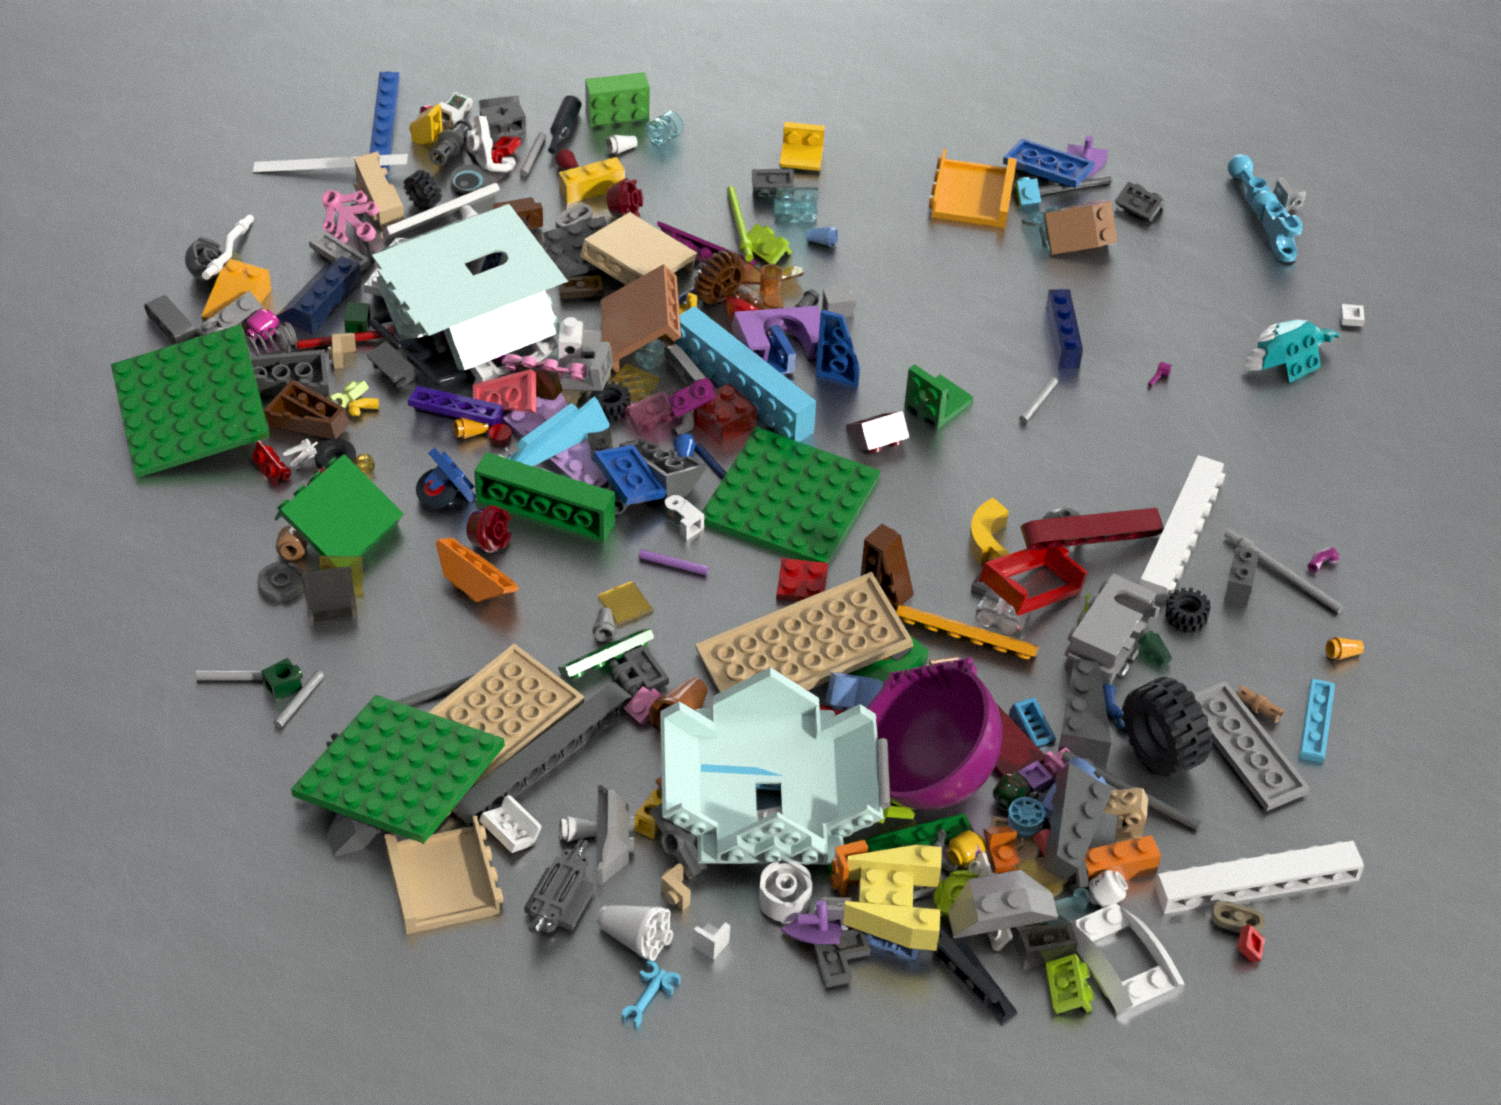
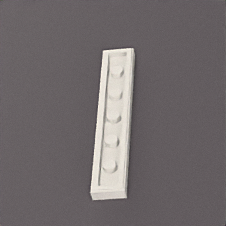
(440, 211)

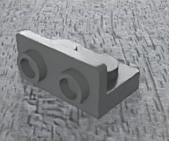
(1139, 201)

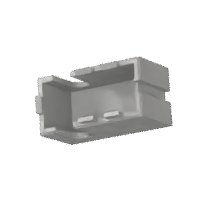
(1107, 626)

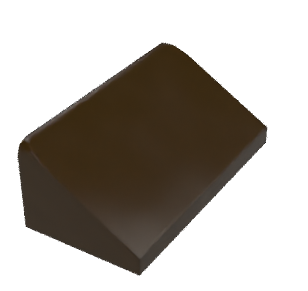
(547, 383)

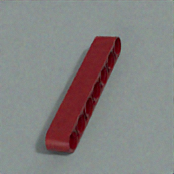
(1092, 528)

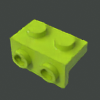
(767, 245)

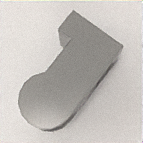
(590, 342)

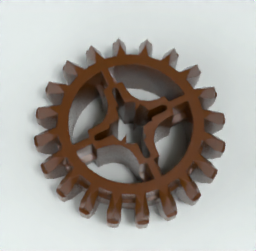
(719, 277)

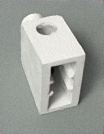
(570, 335)

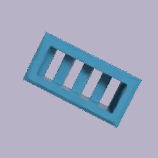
(1017, 712)

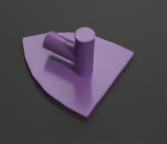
(1087, 152)
(815, 927)

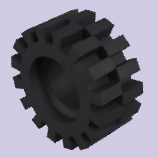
(422, 190)
(615, 393)
(1184, 619)

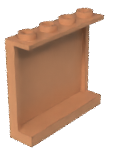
(641, 313)

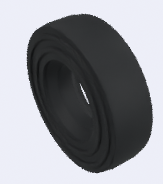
(332, 446)

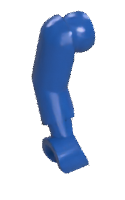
(1111, 708)

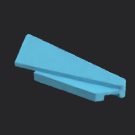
(561, 432)

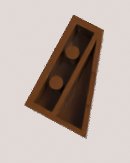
(306, 412)
(887, 561)

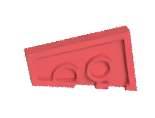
(512, 391)

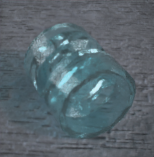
(664, 128)

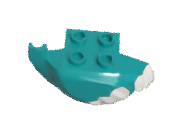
(1290, 343)

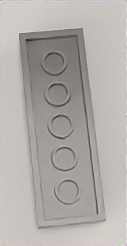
(1250, 748)

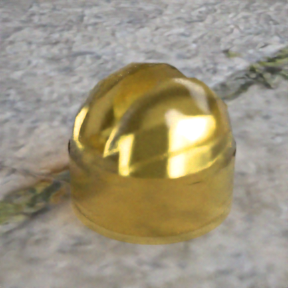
(365, 463)

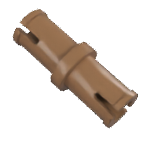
(1260, 704)

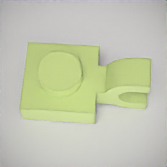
(350, 393)

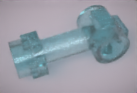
(1078, 902)

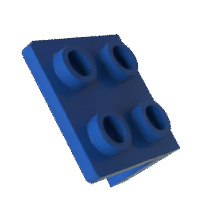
(781, 352)

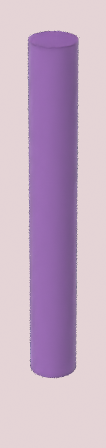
(673, 562)

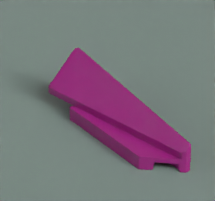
(703, 248)

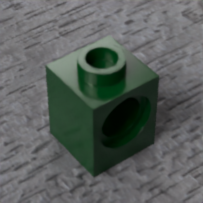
(357, 317)
(282, 679)

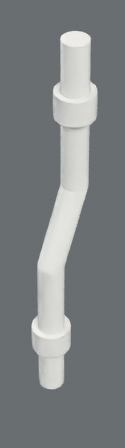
(216, 265)

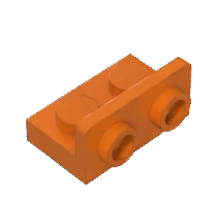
(840, 867)

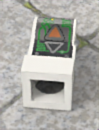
(456, 108)
(684, 515)

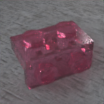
(650, 412)

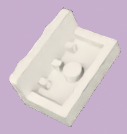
(512, 825)

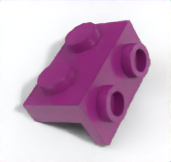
(692, 397)

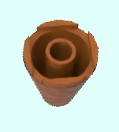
(690, 692)

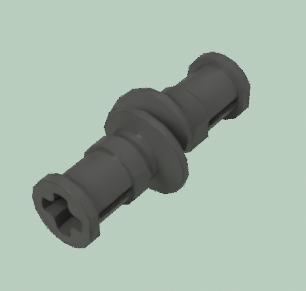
(450, 142)

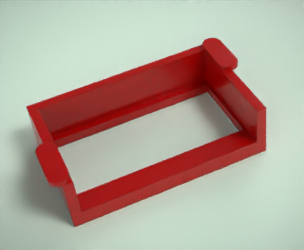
(997, 574)

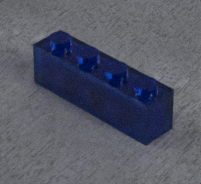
(1064, 329)

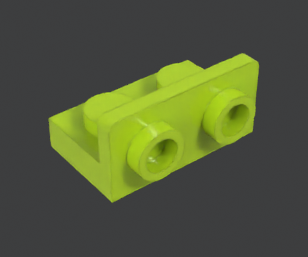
(1069, 984)

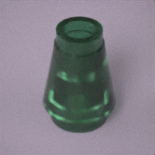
(1154, 647)

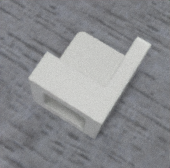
(710, 939)

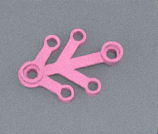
(333, 201)
(576, 370)

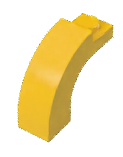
(985, 522)

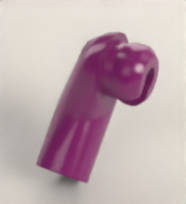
(1322, 555)

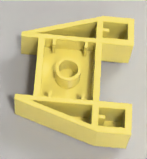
(887, 895)

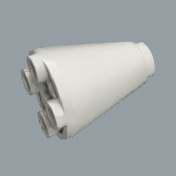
(638, 927)

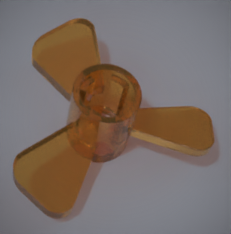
(770, 281)

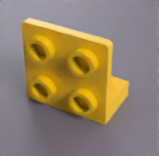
(802, 146)

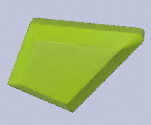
(897, 812)

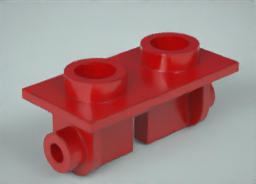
(269, 464)

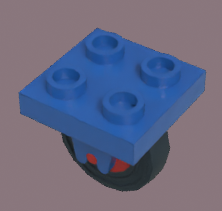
(439, 485)

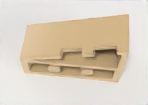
(373, 183)

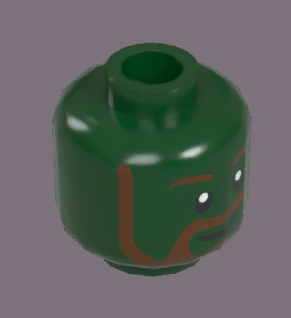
(1009, 788)

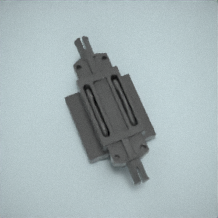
(561, 892)

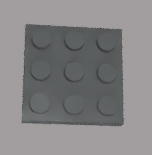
(566, 244)

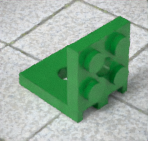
(934, 397)

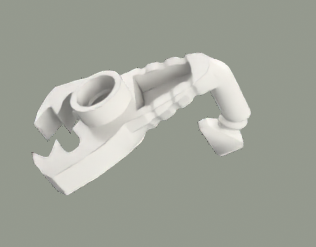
(480, 145)

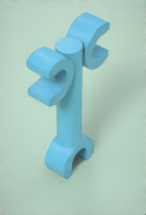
(656, 978)

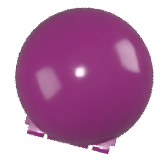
(938, 733)

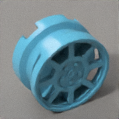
(1025, 817)

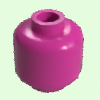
(261, 321)

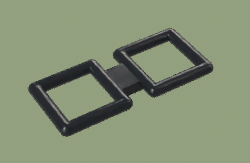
(419, 349)

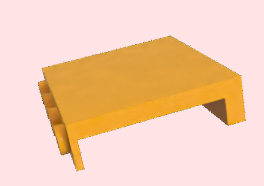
(972, 191)

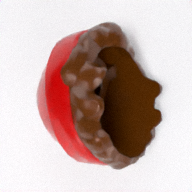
(739, 302)

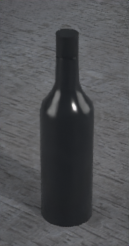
(564, 121)

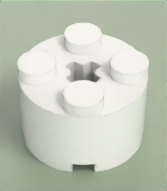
(785, 891)

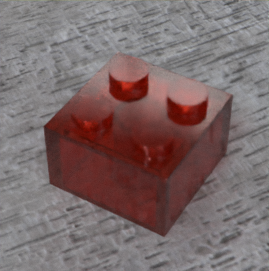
(726, 415)

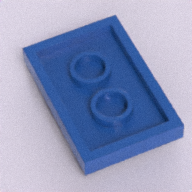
(629, 474)

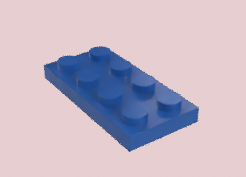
(1050, 163)

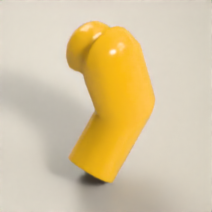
(362, 403)

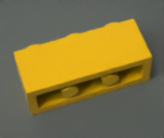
(590, 180)

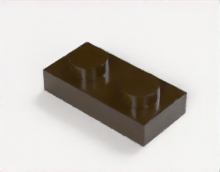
(581, 287)

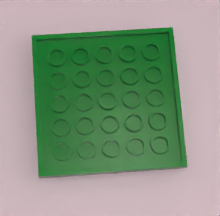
(189, 401)
(790, 497)
(398, 768)

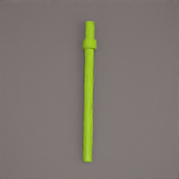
(745, 244)

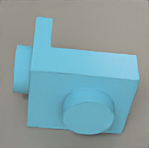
(1027, 192)

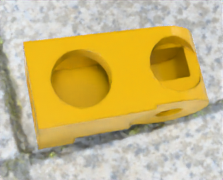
(644, 821)

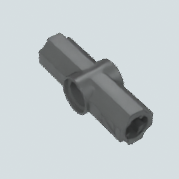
(680, 843)

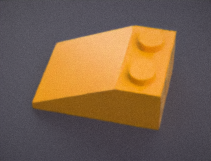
(235, 281)

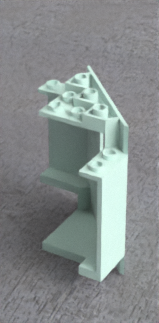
(481, 313)
(778, 727)

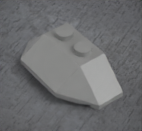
(612, 834)
(1000, 904)

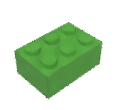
(617, 98)

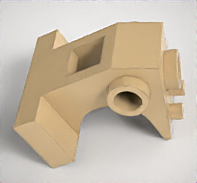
(1129, 806)

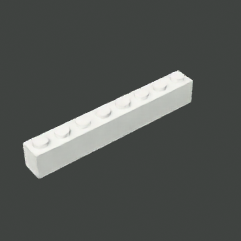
(1182, 526)
(1258, 876)

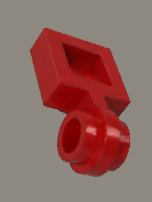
(503, 147)

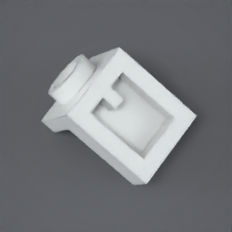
(835, 909)

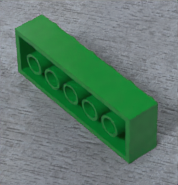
(545, 497)

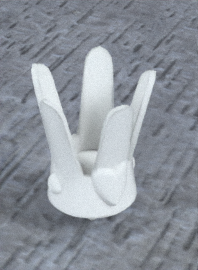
(305, 452)

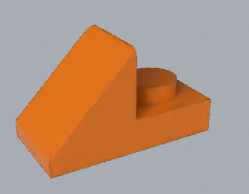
(1002, 847)

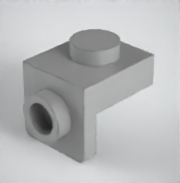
(1287, 196)

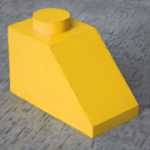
(427, 127)

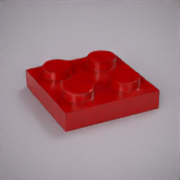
(800, 579)

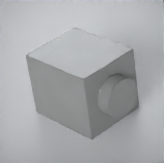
(839, 301)

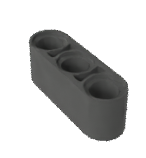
(169, 320)

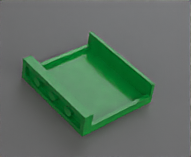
(340, 510)

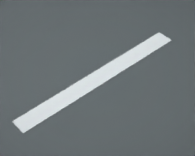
(322, 163)

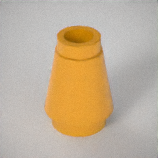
(467, 428)
(1342, 648)

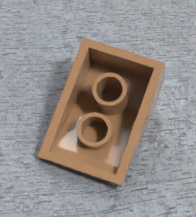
(1080, 227)

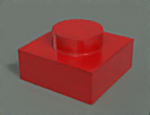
(1251, 943)

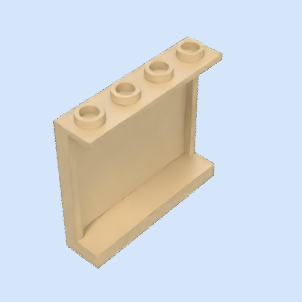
(634, 248)
(444, 878)

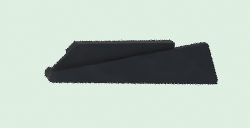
(969, 971)

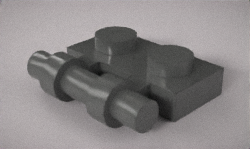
(645, 669)

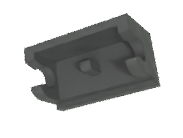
(392, 364)

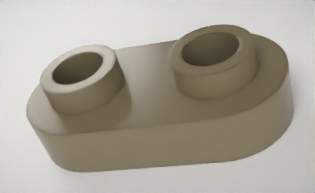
(1237, 916)

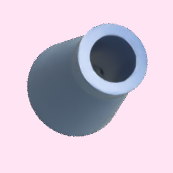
(825, 236)

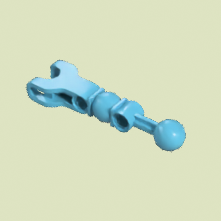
(1275, 219)

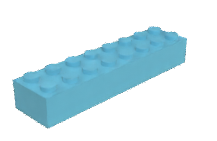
(730, 361)

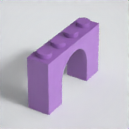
(802, 322)

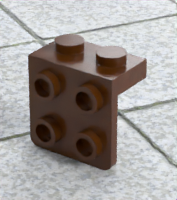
(527, 210)

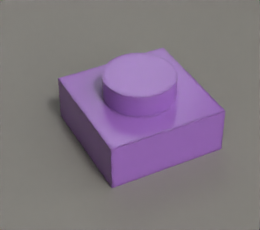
(1036, 776)

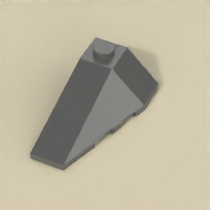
(674, 472)

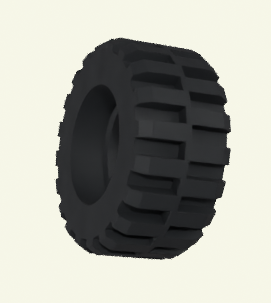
(1167, 727)

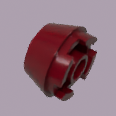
(624, 198)
(489, 528)

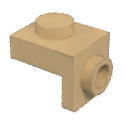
(341, 344)
(673, 888)

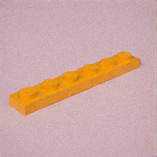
(976, 634)

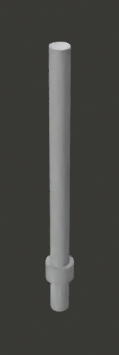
(1246, 543)

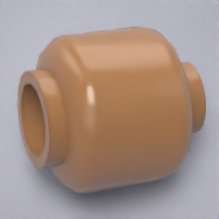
(290, 544)

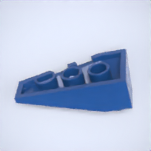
(835, 351)

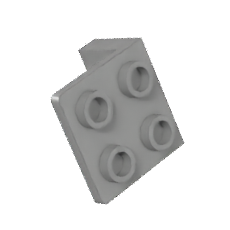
(597, 370)

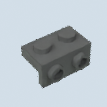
(767, 180)

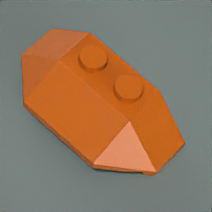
(472, 572)

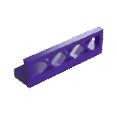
(455, 406)

